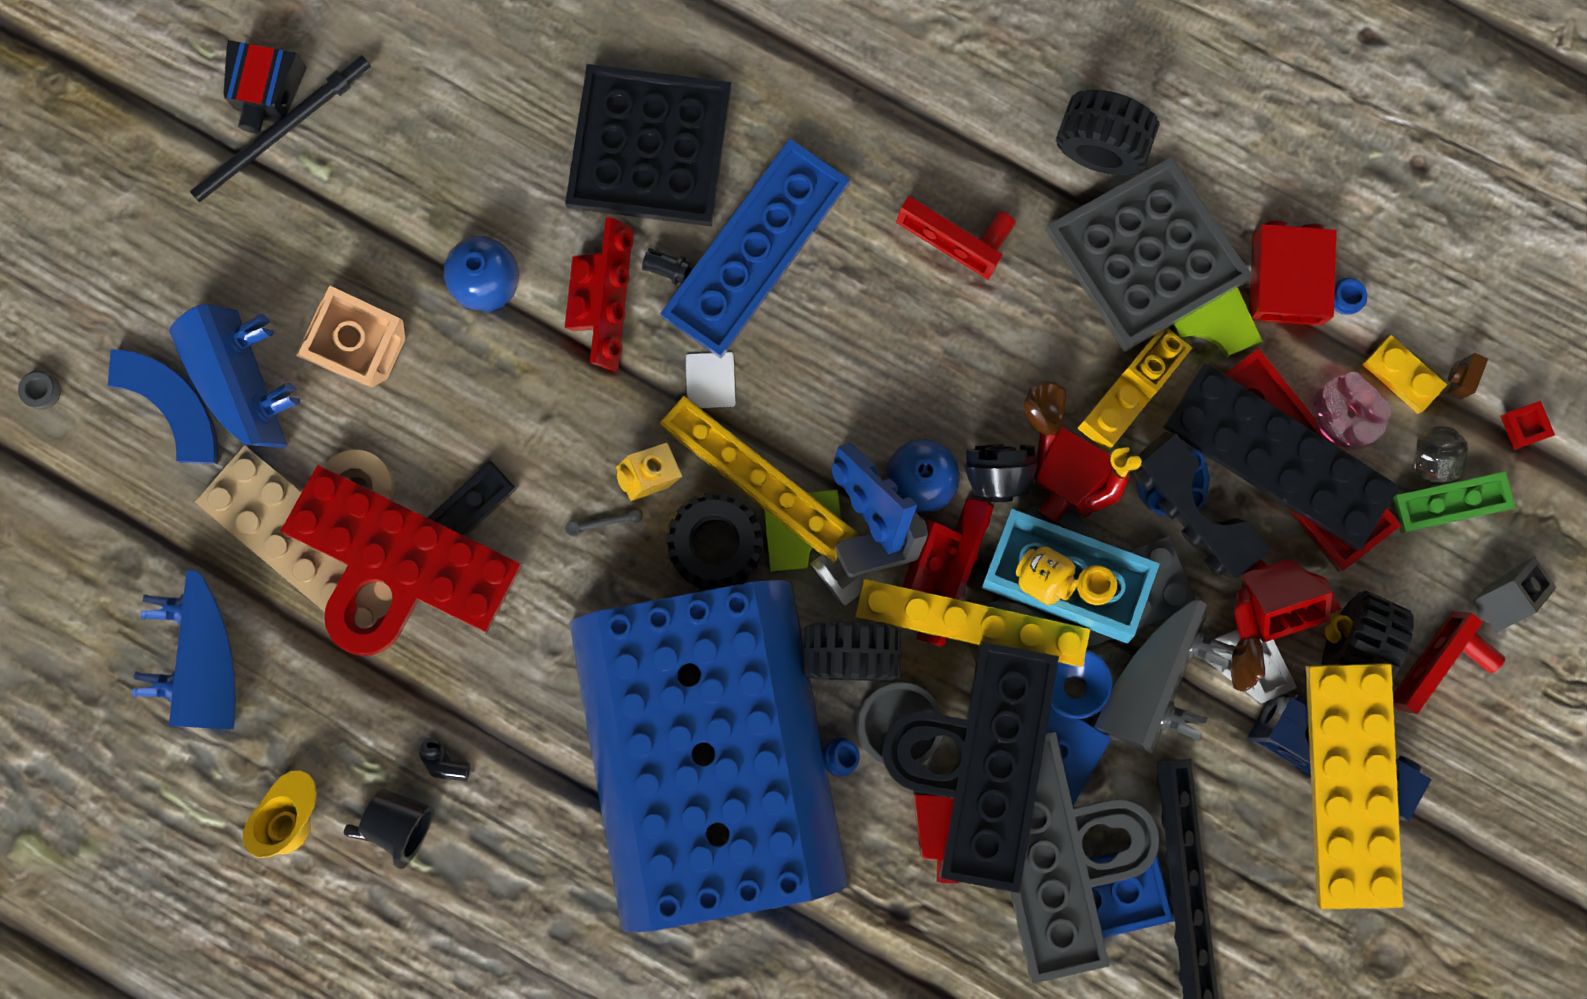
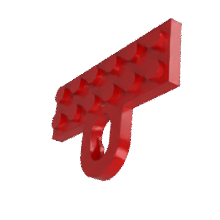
(401, 550)

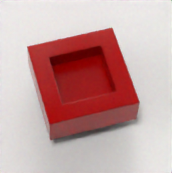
(1527, 425)

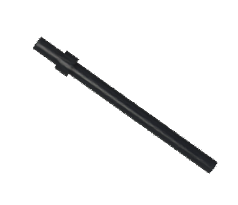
(336, 83)

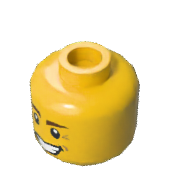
(1046, 575)

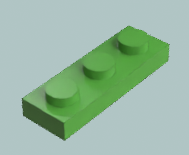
(1453, 502)

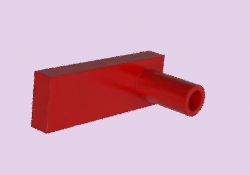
(974, 253)
(1453, 638)

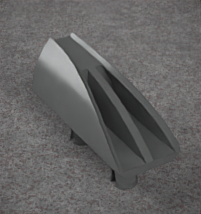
(1146, 689)

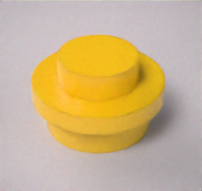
(1097, 585)

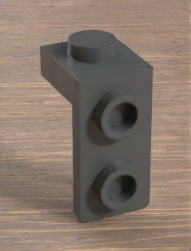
(865, 555)

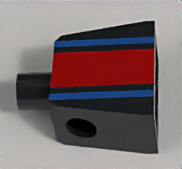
(260, 82)

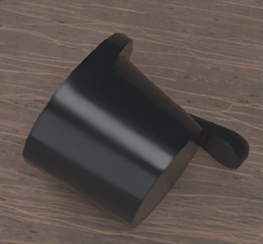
(394, 825)

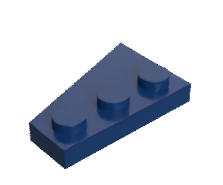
(873, 498)

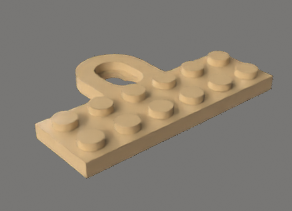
(257, 499)

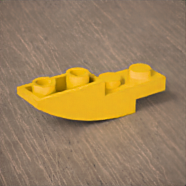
(1134, 388)

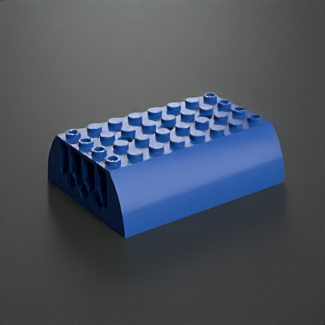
(765, 769)

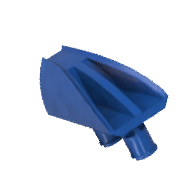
(226, 374)
(204, 674)

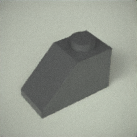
(1515, 595)

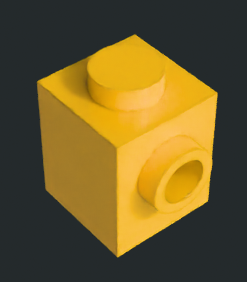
(648, 472)

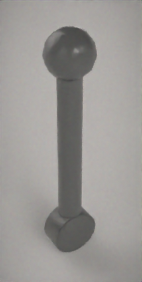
(574, 528)

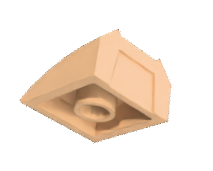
(353, 338)

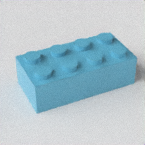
(1133, 575)

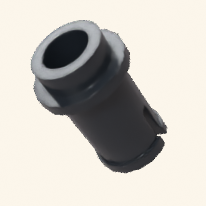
(667, 266)

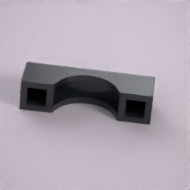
(1169, 471)

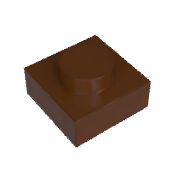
(1466, 376)

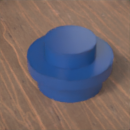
(1349, 296)
(840, 757)

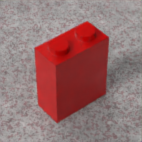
(1293, 273)

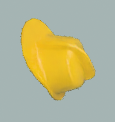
(282, 817)

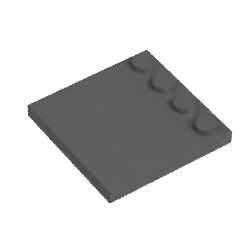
(1148, 253)

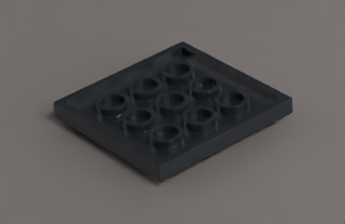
(648, 145)

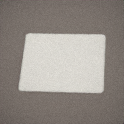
(710, 380)

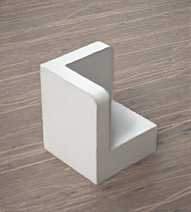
(836, 579)

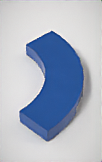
(174, 397)

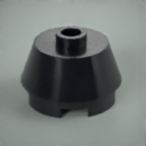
(1000, 470)

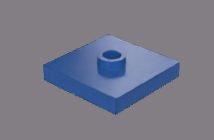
(1079, 748)

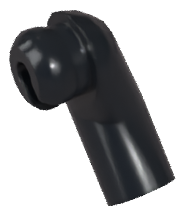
(439, 764)

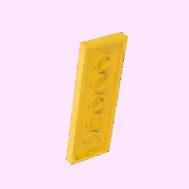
(1354, 786)

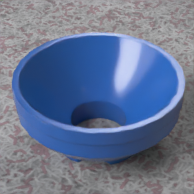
(1098, 688)

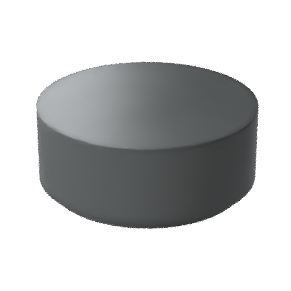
(39, 390)

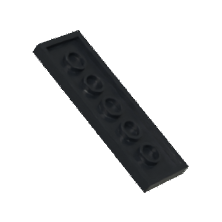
(1281, 457)

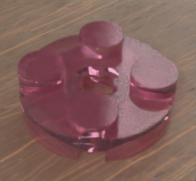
(1364, 399)

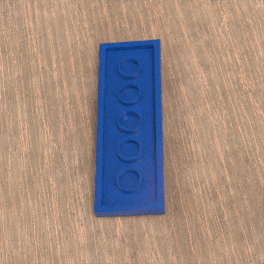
(755, 248)

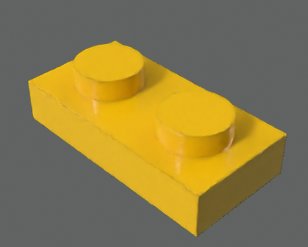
(1404, 374)

